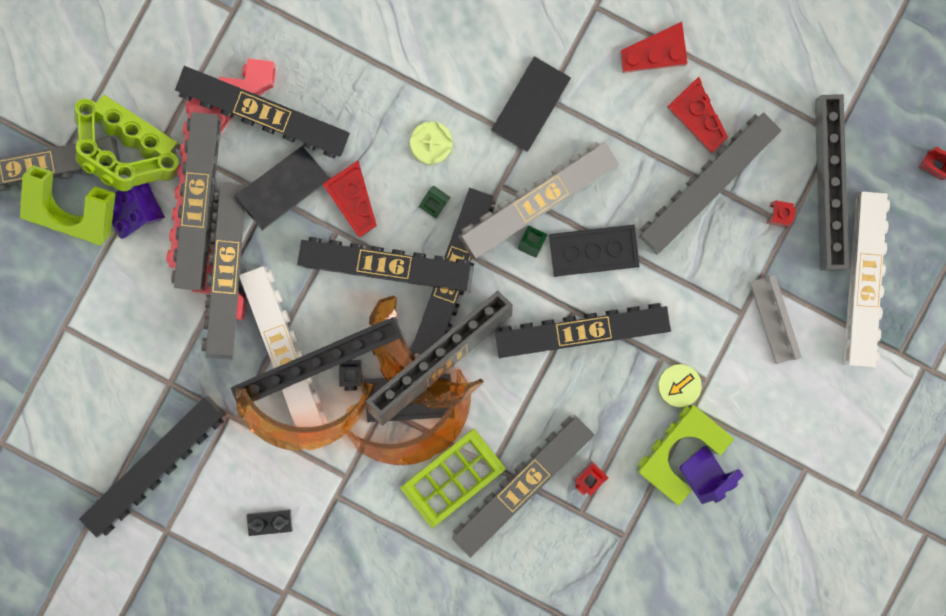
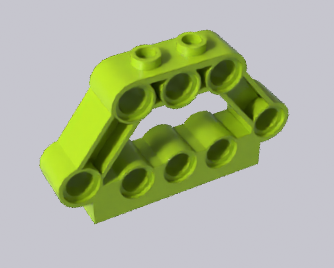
(138, 172)

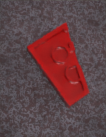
(657, 51)
(698, 116)
(352, 198)

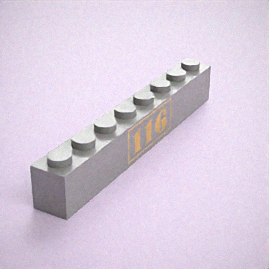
(537, 200)

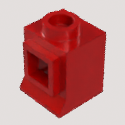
(927, 163)
(783, 213)
(596, 472)

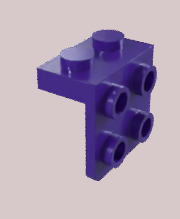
(135, 209)
(708, 477)

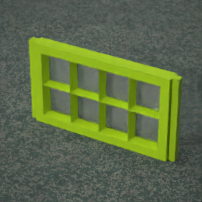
(453, 478)

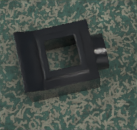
(350, 365)

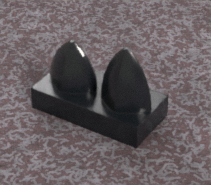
(269, 522)

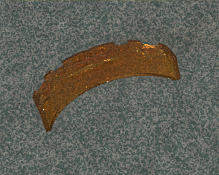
(397, 356)
(294, 437)
(424, 446)

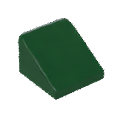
(434, 201)
(532, 241)

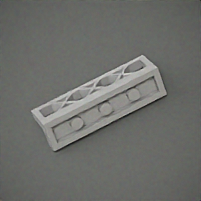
(775, 319)

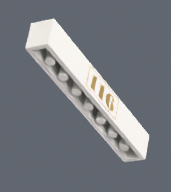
(866, 279)
(281, 344)

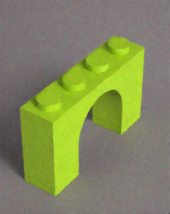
(40, 208)
(690, 424)

